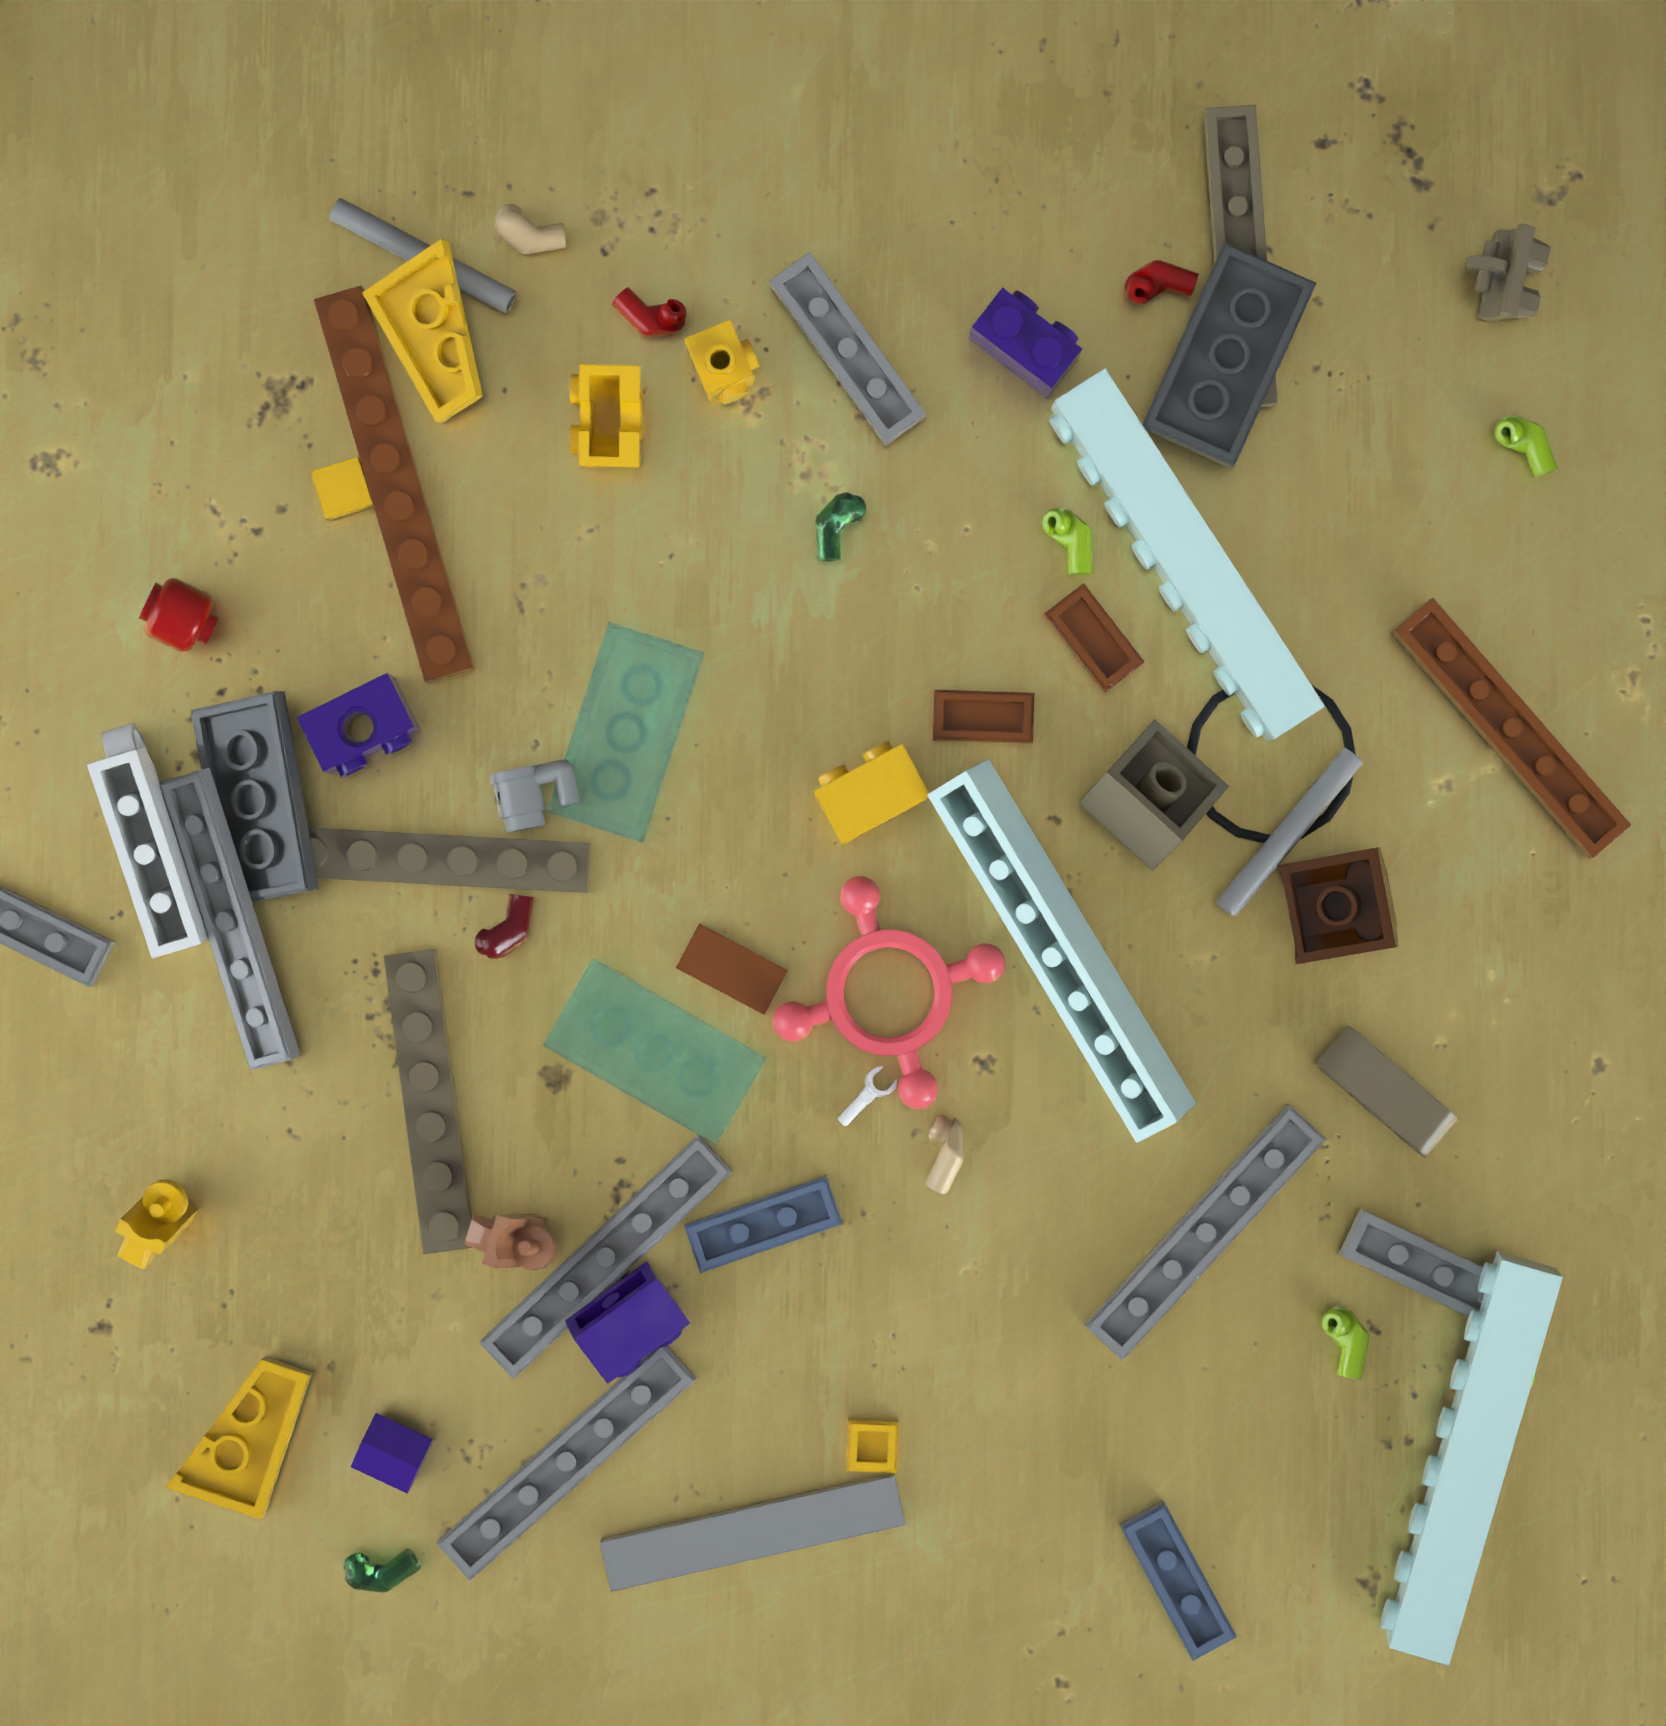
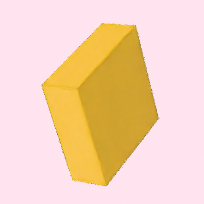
(342, 488)
(872, 1445)

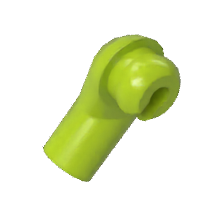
(1528, 439)
(1074, 536)
(1350, 1337)

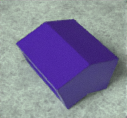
(391, 1453)

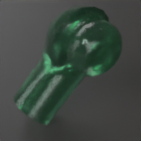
(832, 520)
(379, 1577)

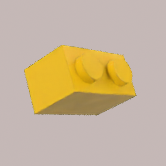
(870, 793)

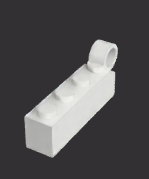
(146, 843)

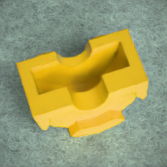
(608, 415)

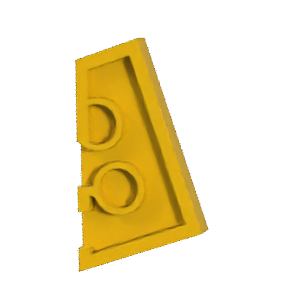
(428, 329)
(247, 1443)

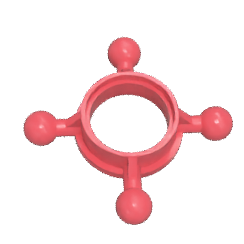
(917, 1086)

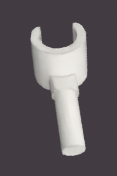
(865, 1097)

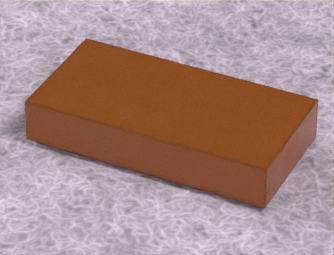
(1093, 638)
(983, 716)
(731, 969)

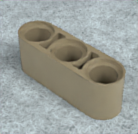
(1386, 1091)

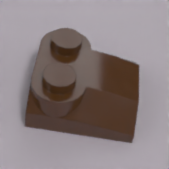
(1340, 905)

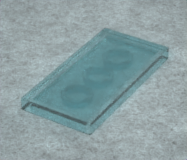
(628, 730)
(654, 1051)

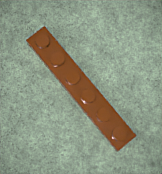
(1511, 728)

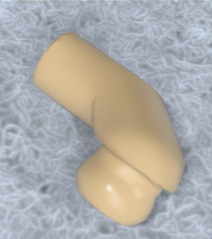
(524, 235)
(951, 1153)

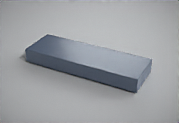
(763, 1224)
(1178, 1580)

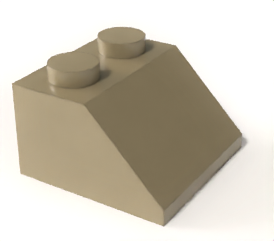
(1154, 795)

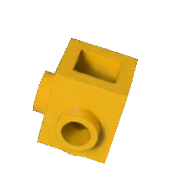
(722, 362)

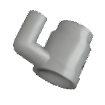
(521, 797)

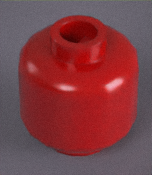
(178, 615)

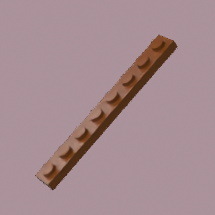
(394, 484)

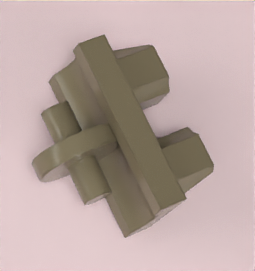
(1503, 273)

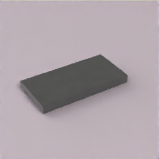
(1228, 355)
(260, 791)

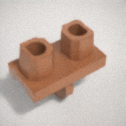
(512, 1241)

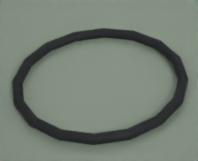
(1322, 819)

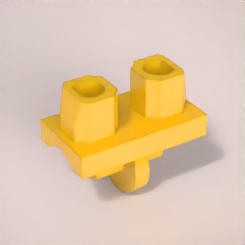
(154, 1222)

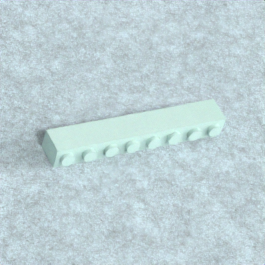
(1185, 556)
(1062, 950)
(1471, 1458)

